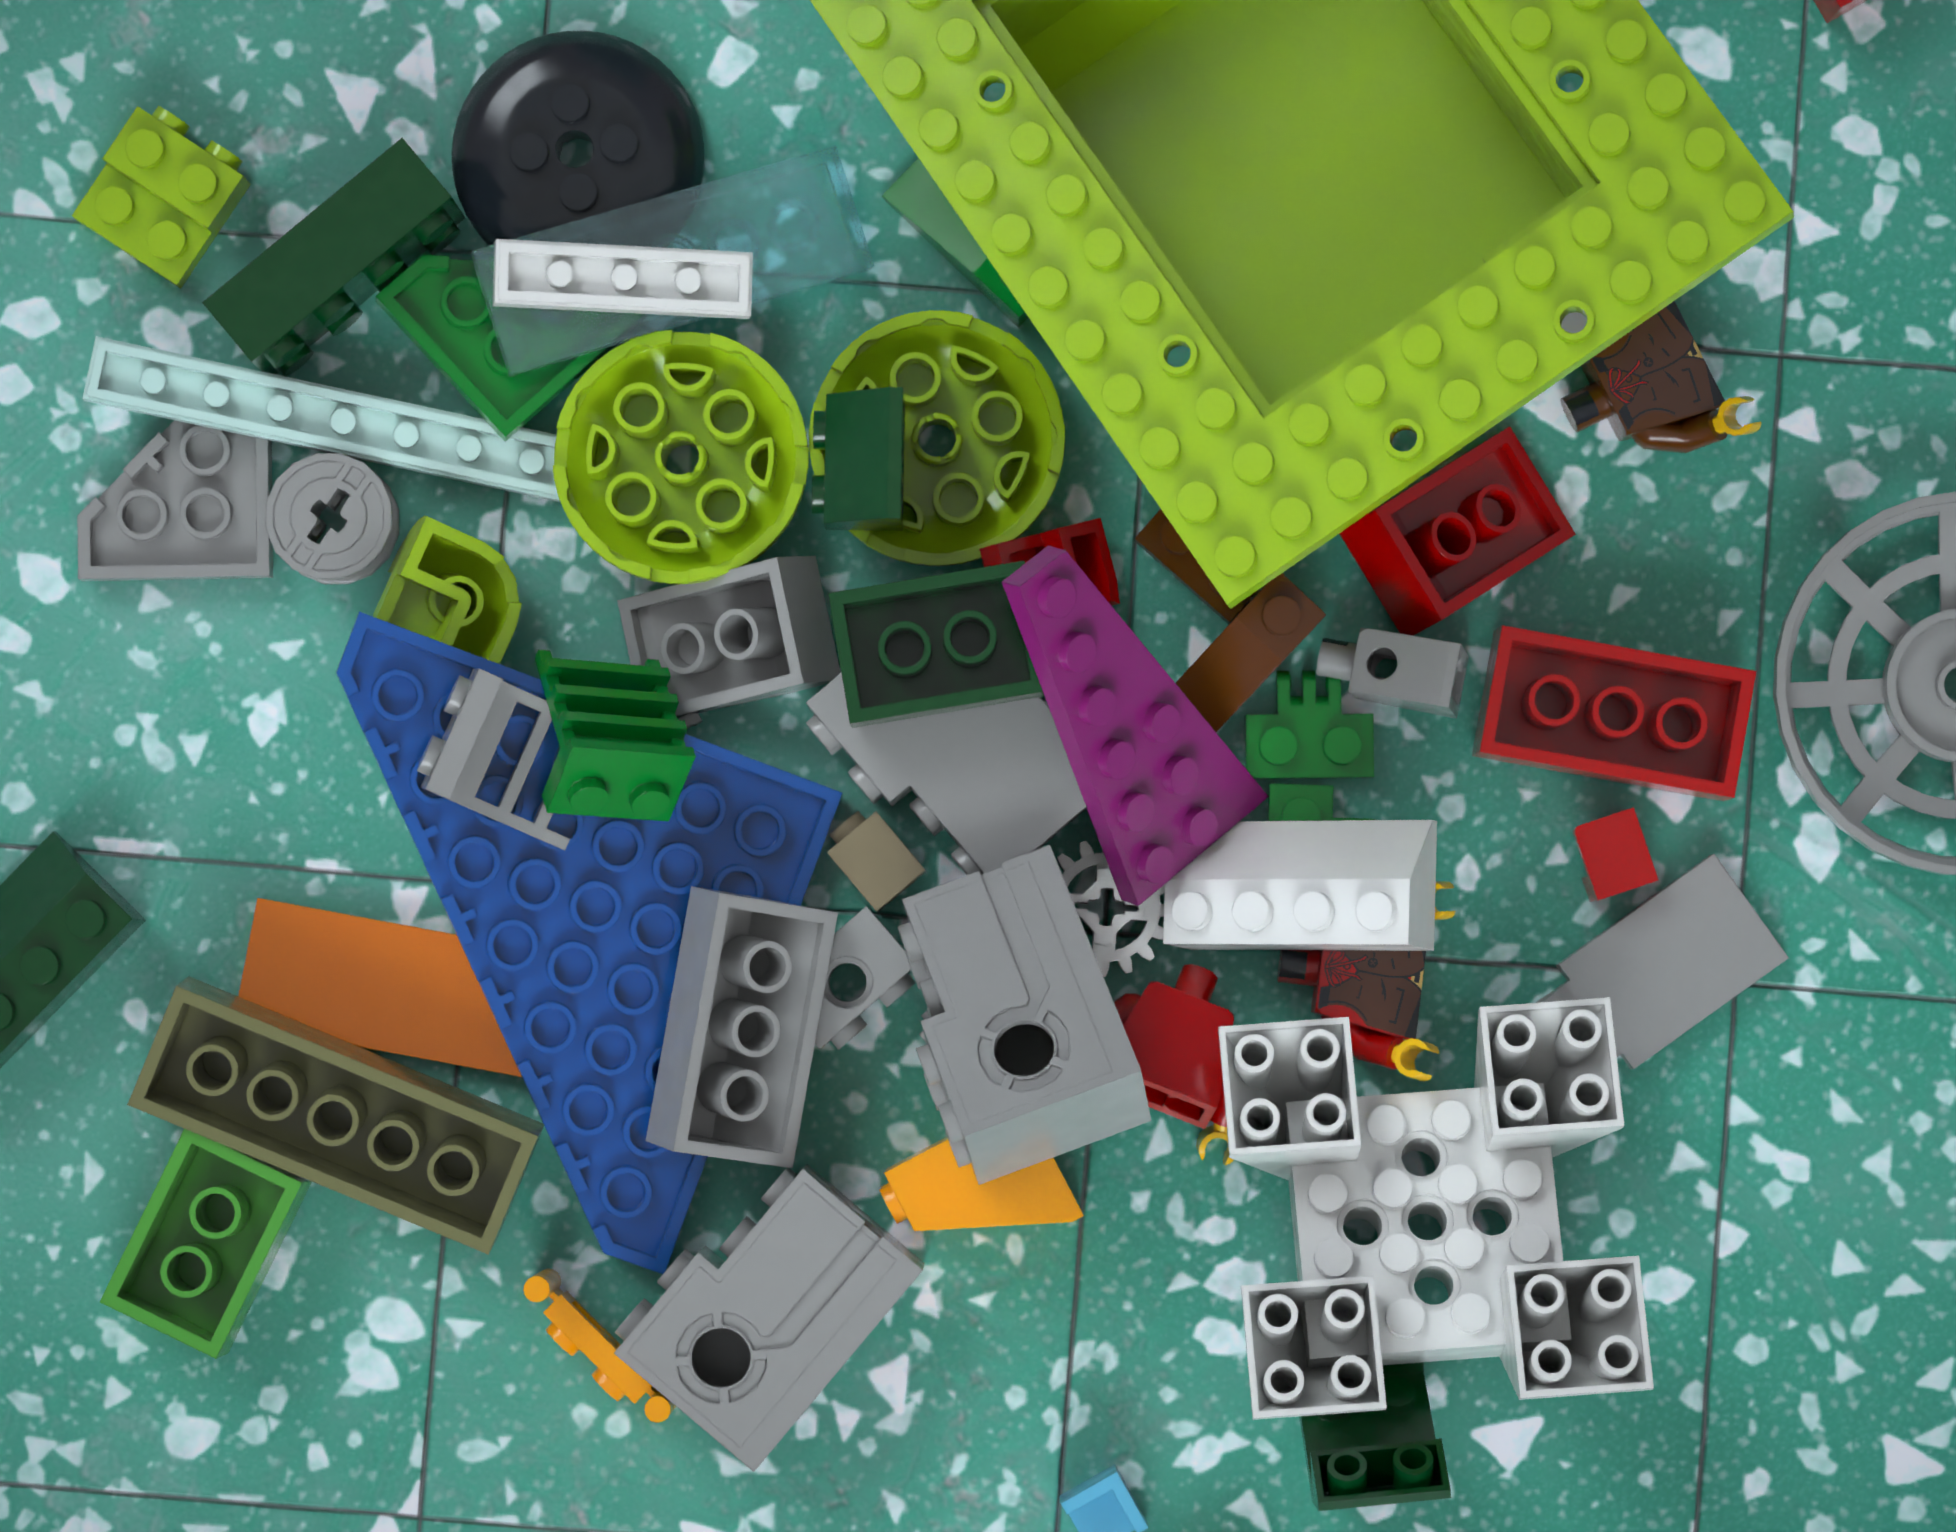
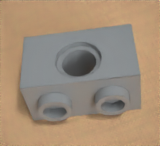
(886, 968)

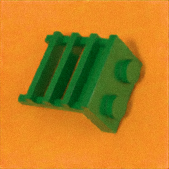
(615, 737)

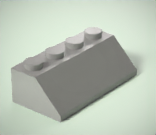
(741, 1028)

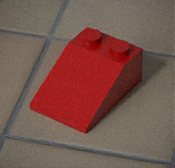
(1457, 533)

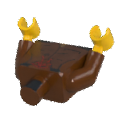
(1656, 390)

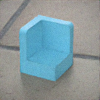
(1103, 1505)

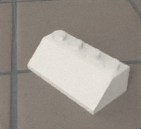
(1308, 888)

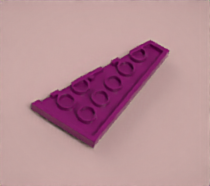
(1138, 747)

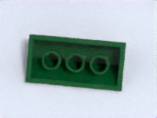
(54, 935)

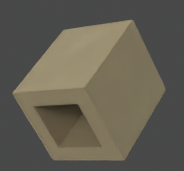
(874, 858)

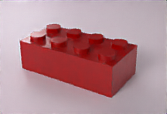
(1614, 713)

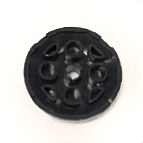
(561, 92)

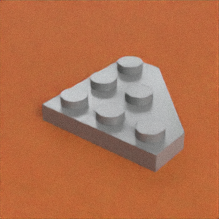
(182, 511)

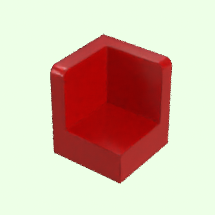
(1614, 855)

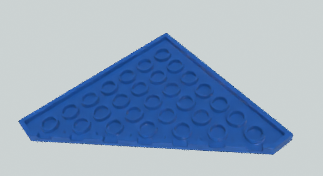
(584, 938)

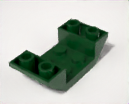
(1379, 1453)

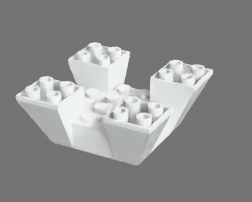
(1537, 1092)

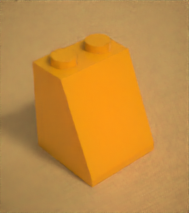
(941, 1196)

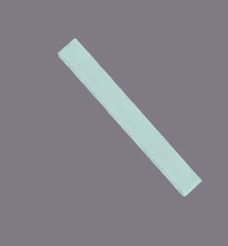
(319, 417)

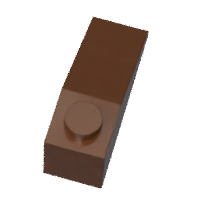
(1249, 650)

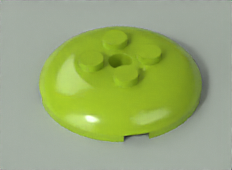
(668, 395)
(1003, 425)

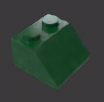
(862, 460)

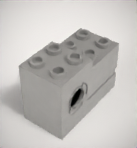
(979, 772)
(1019, 1019)
(770, 1326)

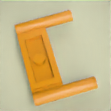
(578, 1330)

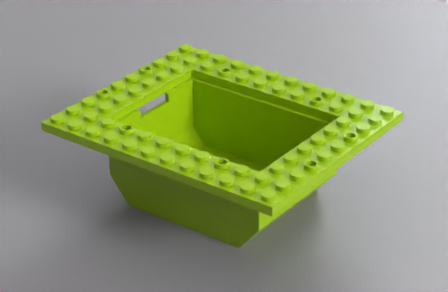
(1324, 204)

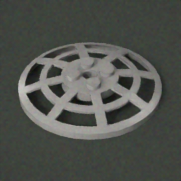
(1909, 687)

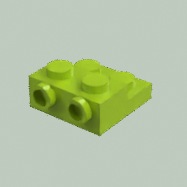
(162, 194)

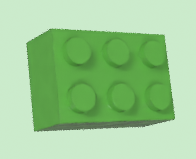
(205, 1243)

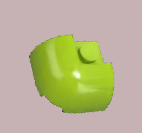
(452, 590)

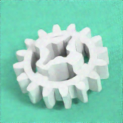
(1105, 936)

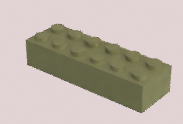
(336, 1114)

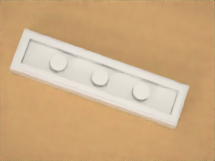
(622, 279)

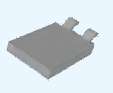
(1672, 960)

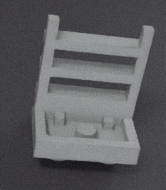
(461, 758)

